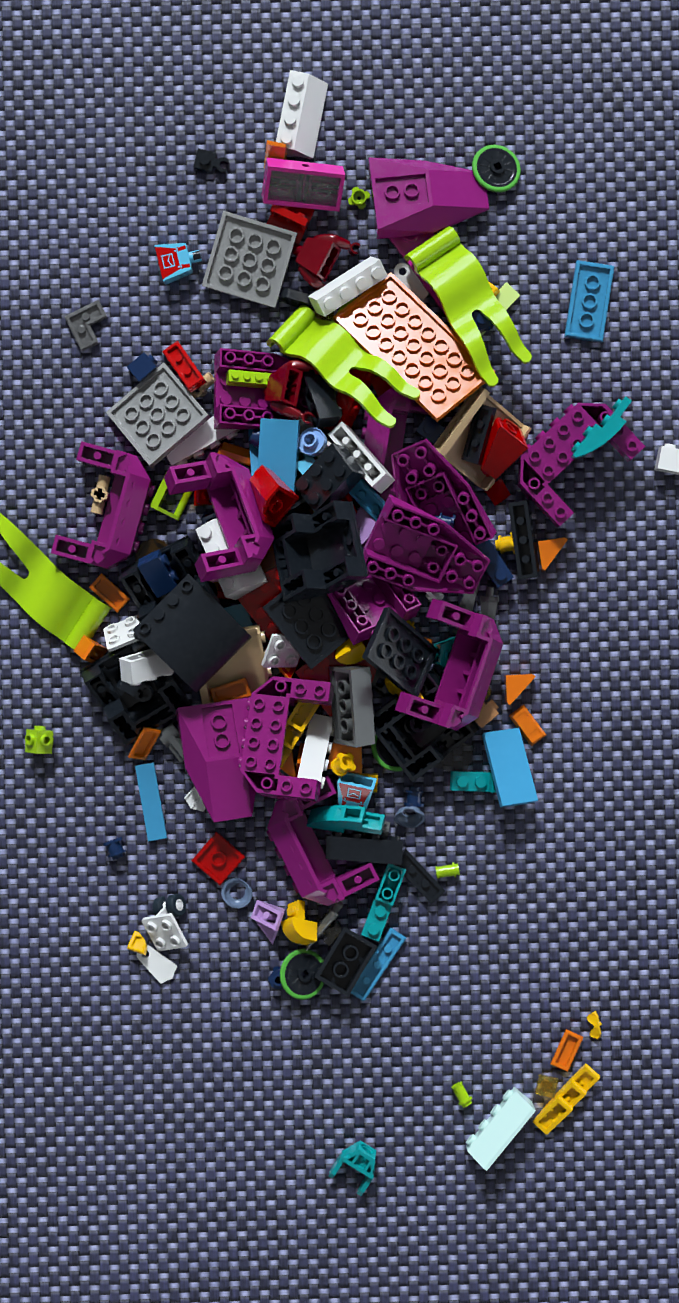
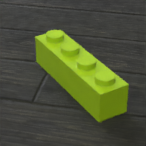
(247, 378)

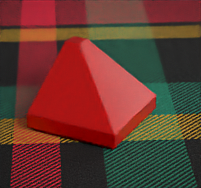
(498, 492)

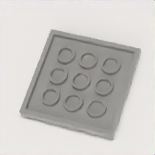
(249, 259)
(158, 415)

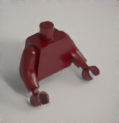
(319, 256)
(284, 389)

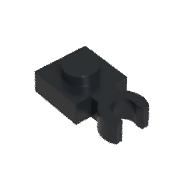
(207, 161)

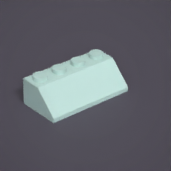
(500, 1127)

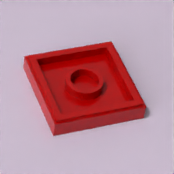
(218, 858)

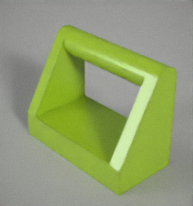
(160, 496)

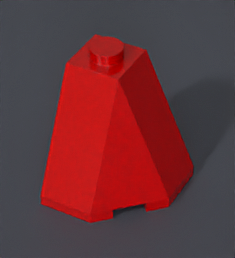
(503, 447)
(272, 495)

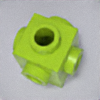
(39, 740)

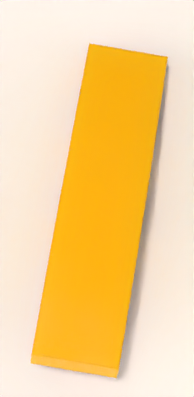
(296, 726)
(566, 1099)

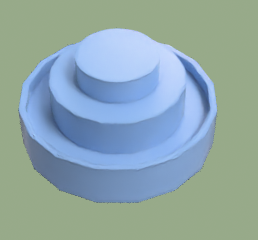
(312, 441)

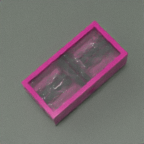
(303, 184)

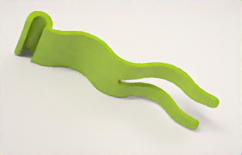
(462, 290)
(333, 355)
(48, 593)

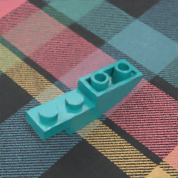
(597, 435)
(472, 781)
(343, 817)
(383, 902)

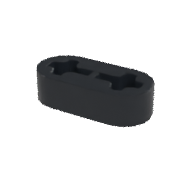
(295, 298)

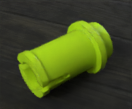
(447, 871)
(461, 1094)

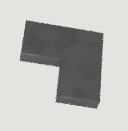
(81, 322)

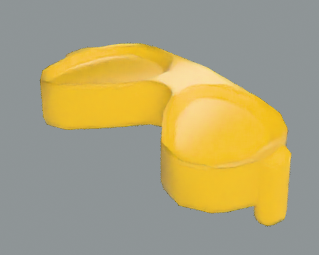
(593, 1018)

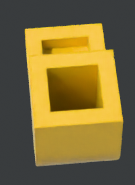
(296, 927)

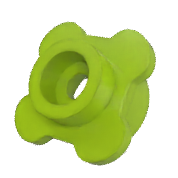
(356, 192)

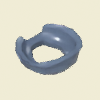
(409, 821)
(236, 903)

